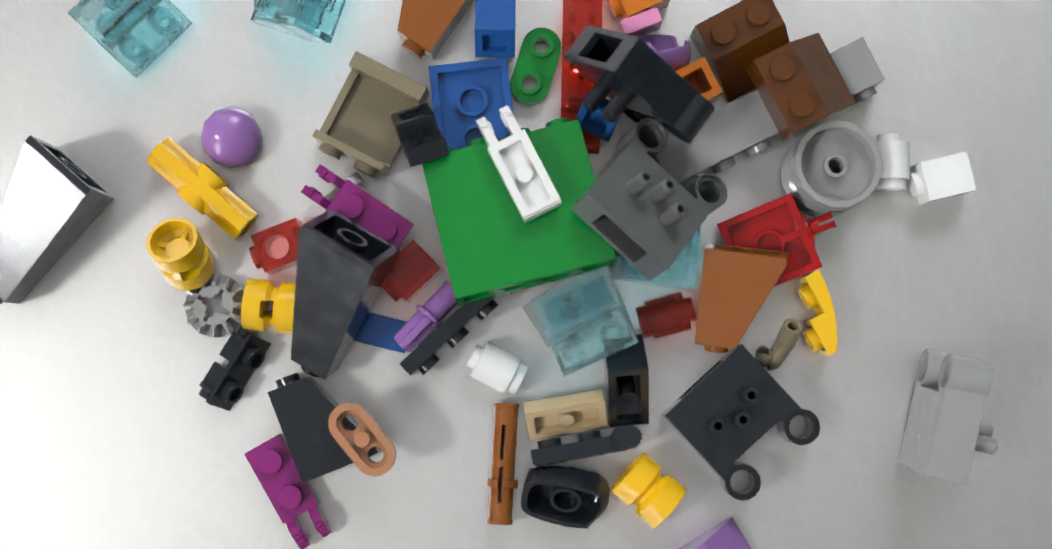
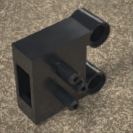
(636, 82)
(731, 412)

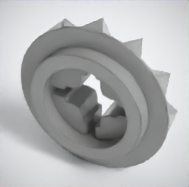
(220, 323)

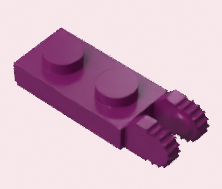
(361, 208)
(284, 488)

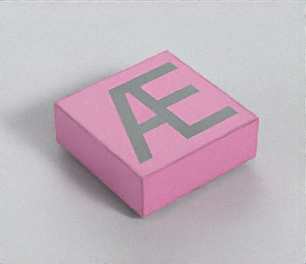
(641, 23)

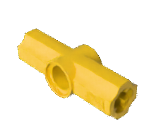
(202, 188)

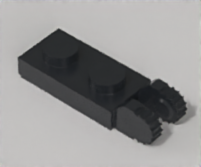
(588, 445)

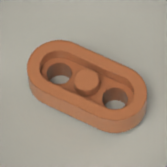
(360, 441)

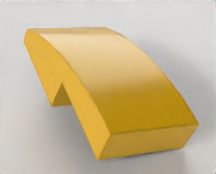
(821, 327)

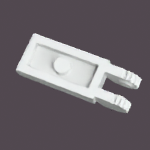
(520, 168)

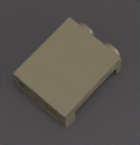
(361, 119)

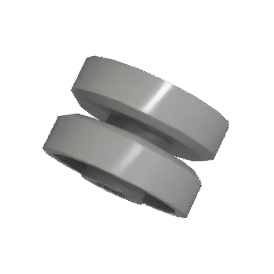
(848, 153)

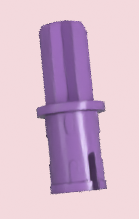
(426, 318)

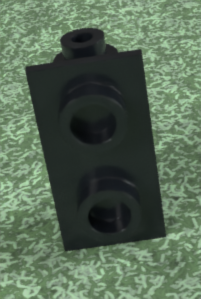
(226, 385)

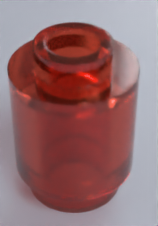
(666, 315)

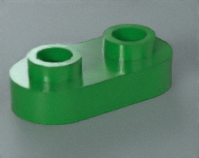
(536, 66)

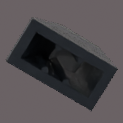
(303, 417)

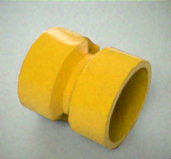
(180, 253)
(256, 302)
(647, 489)

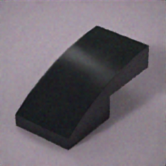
(419, 134)

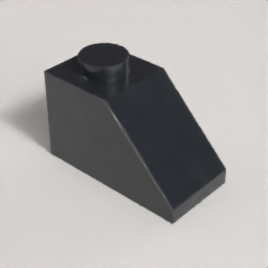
(627, 385)

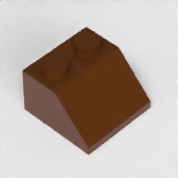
(738, 38)
(800, 85)

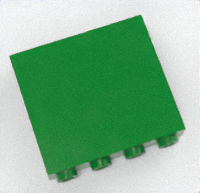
(483, 233)

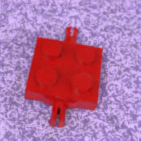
(779, 228)

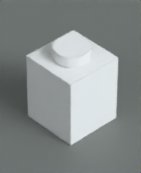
(941, 178)

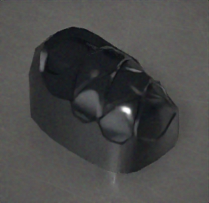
(565, 495)

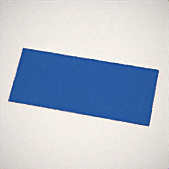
(380, 331)

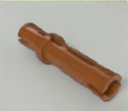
(501, 508)

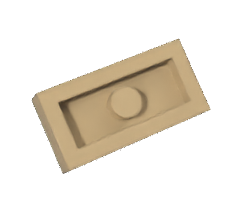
(565, 414)

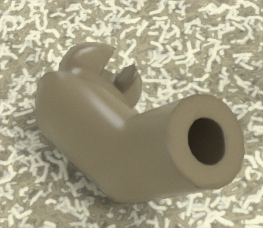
(782, 346)

